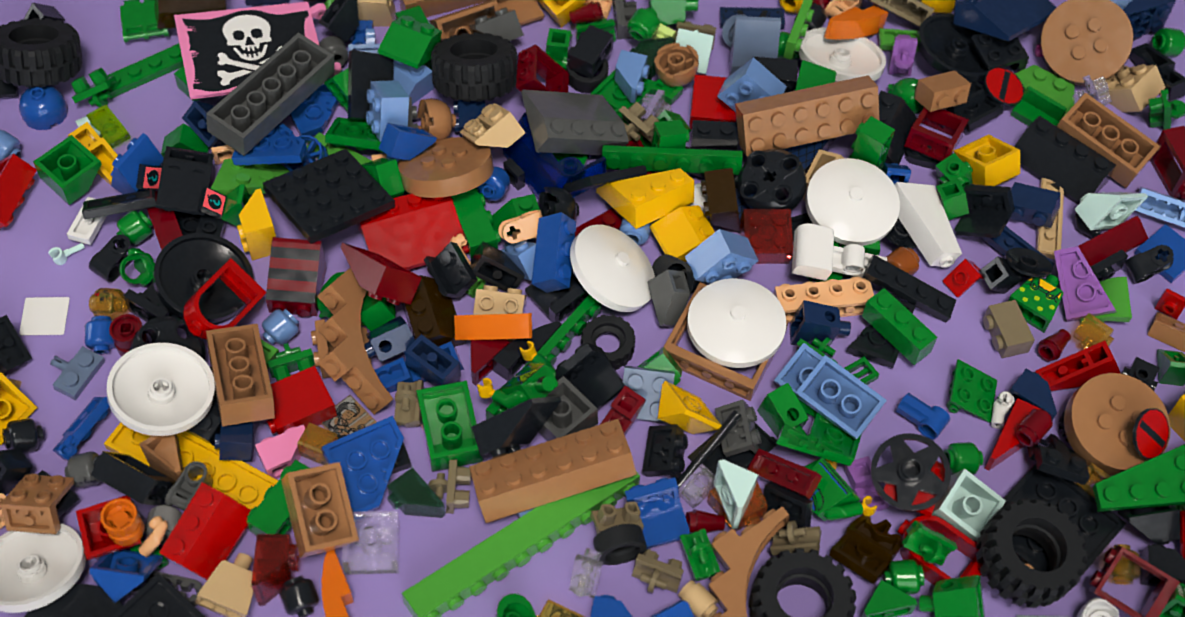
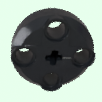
(772, 180)
(164, 330)

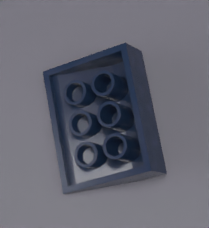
(1002, 17)

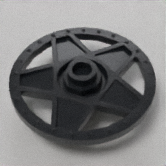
(910, 472)

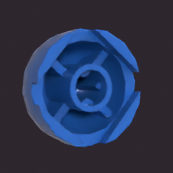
(42, 107)

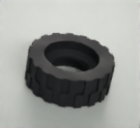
(616, 326)

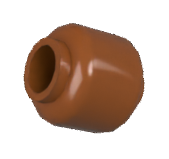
(904, 259)

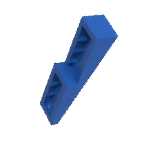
(399, 372)

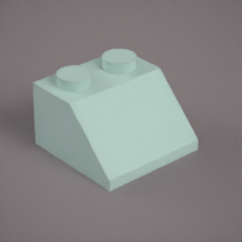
(1108, 208)
(968, 504)

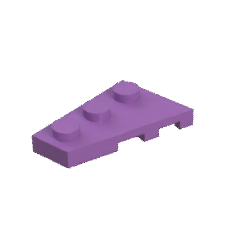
(1080, 286)

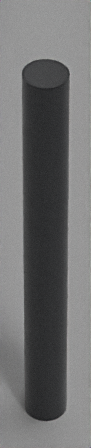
(709, 448)

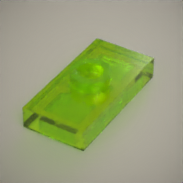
(109, 126)

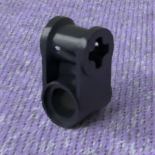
(108, 259)
(1146, 264)

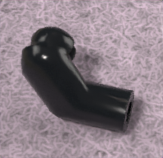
(1083, 228)

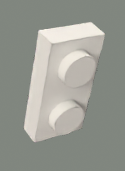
(85, 230)

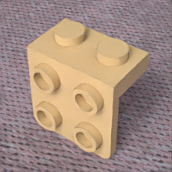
(494, 302)

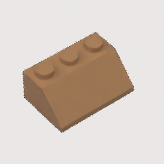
(459, 21)
(319, 509)

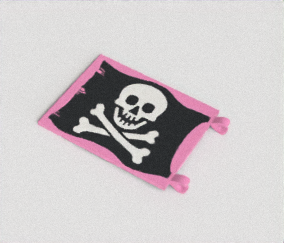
(230, 44)

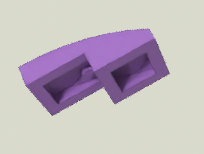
(860, 479)

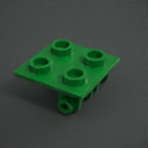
(972, 391)

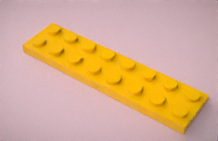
(230, 477)

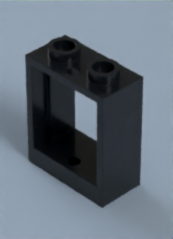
(132, 477)

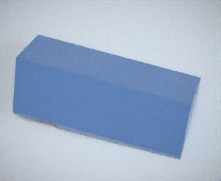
(831, 390)

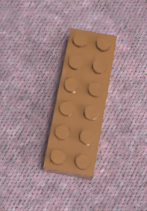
(806, 115)
(552, 470)

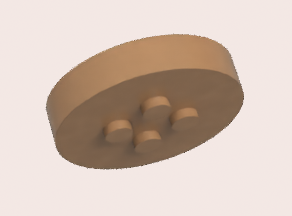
(1086, 40)
(447, 168)
(1102, 420)

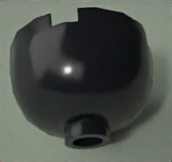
(557, 200)

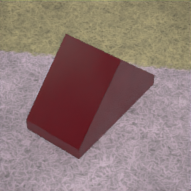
(482, 357)

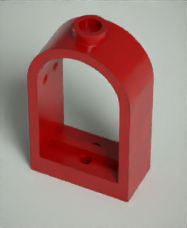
(238, 282)
(964, 544)

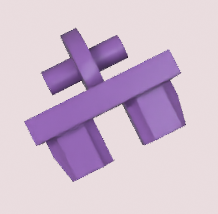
(903, 55)

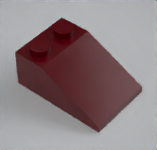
(381, 275)

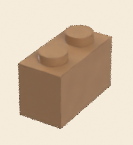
(942, 91)

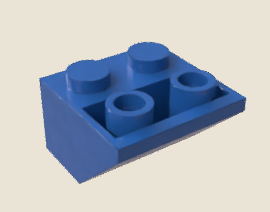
(127, 165)

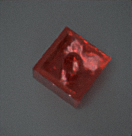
(769, 234)

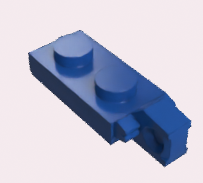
(81, 427)

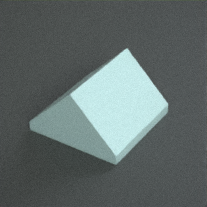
(734, 489)

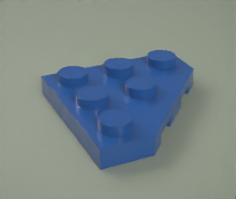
(314, 112)
(274, 148)
(366, 461)

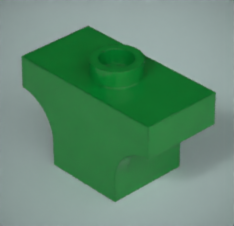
(558, 45)

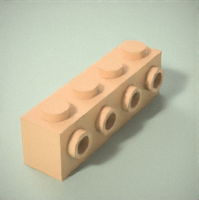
(846, 295)

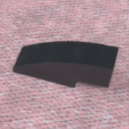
(1172, 79)
(510, 359)

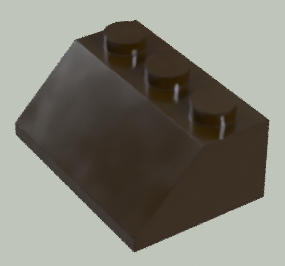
(167, 9)
(431, 314)

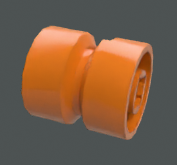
(122, 522)

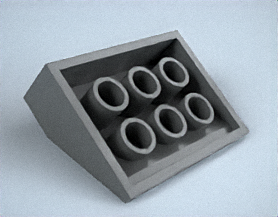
(572, 122)

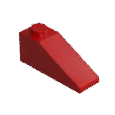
(1079, 367)
(1007, 441)

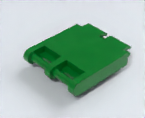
(139, 20)

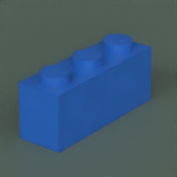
(552, 252)

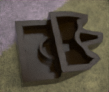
(867, 548)

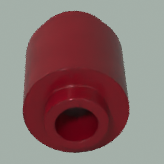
(1034, 427)

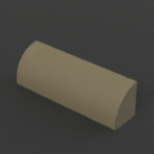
(910, 10)

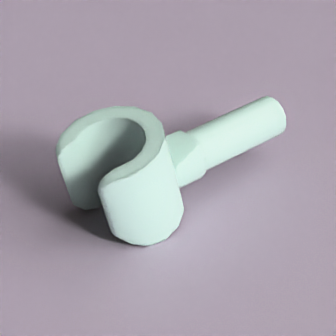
(81, 121)
(60, 256)

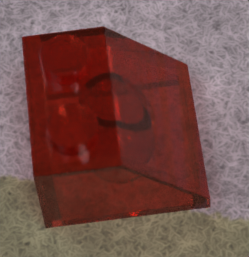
(273, 565)

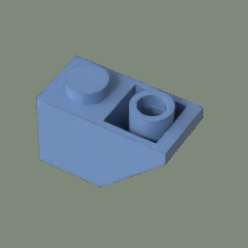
(630, 72)
(522, 256)

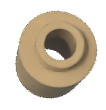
(699, 599)

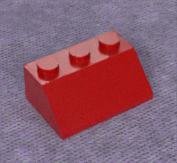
(15, 179)
(206, 531)

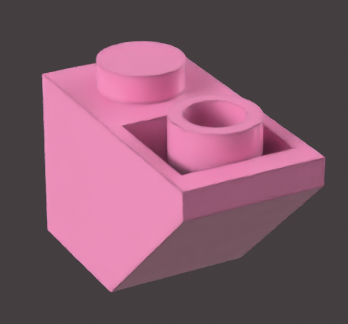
(279, 451)

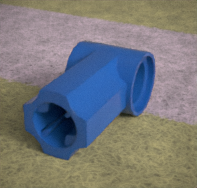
(928, 419)

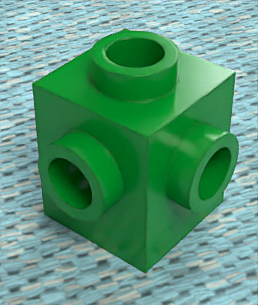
(952, 169)

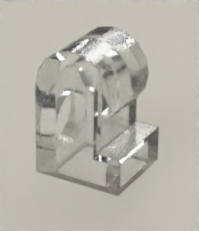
(697, 486)

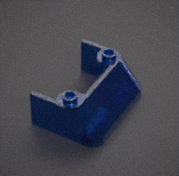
(544, 169)

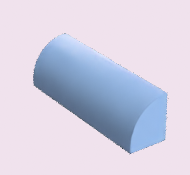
(1163, 207)

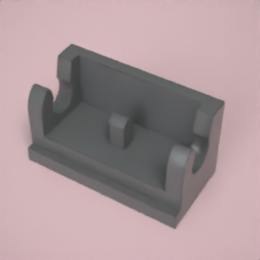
(622, 14)

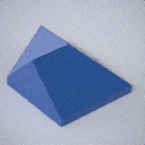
(123, 571)

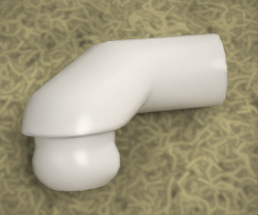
(1001, 408)

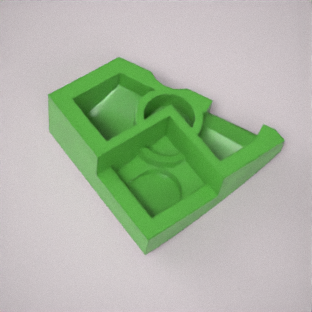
(1118, 293)

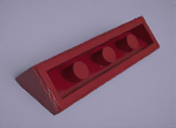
(1121, 237)

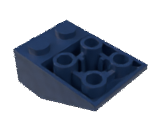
(1148, 15)

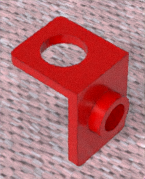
(963, 277)
(1171, 304)

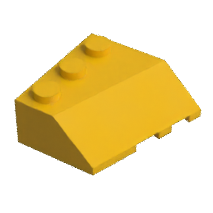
(649, 196)

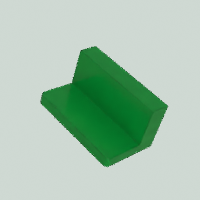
(1036, 104)

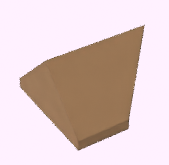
(164, 455)

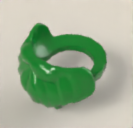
(143, 263)

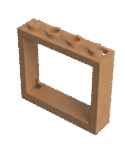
(708, 370)

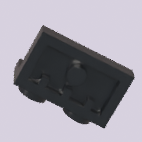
(451, 271)
(11, 347)
(665, 451)

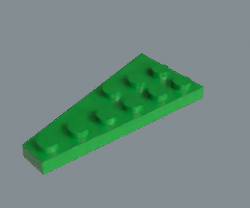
(1145, 485)

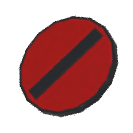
(1003, 86)
(1150, 433)

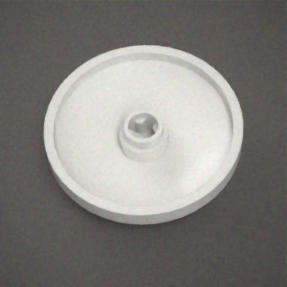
(846, 56)
(853, 201)
(611, 268)
(736, 323)
(160, 389)
(38, 567)

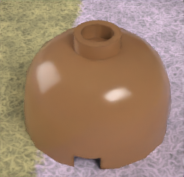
(676, 64)
(436, 118)

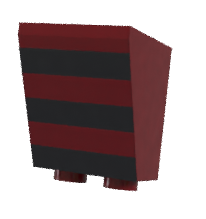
(295, 276)

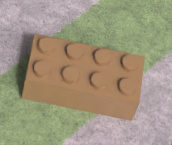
(1110, 137)
(240, 374)

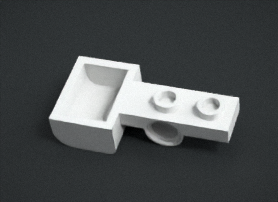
(818, 257)

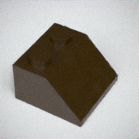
(722, 198)

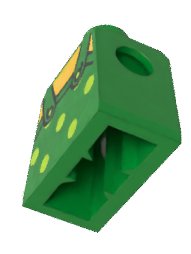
(1038, 300)

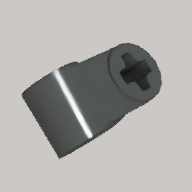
(185, 488)

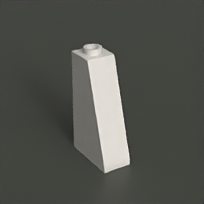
(927, 223)

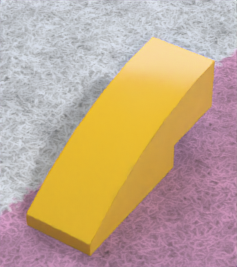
(98, 147)

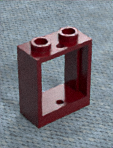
(534, 61)
(1171, 145)
(941, 146)
(1159, 596)

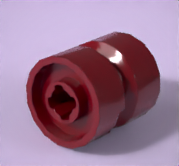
(123, 330)

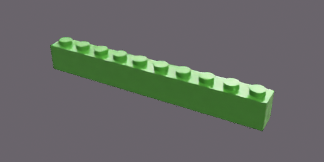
(507, 549)

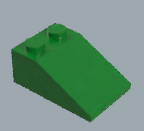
(447, 425)

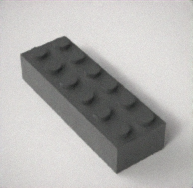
(270, 94)

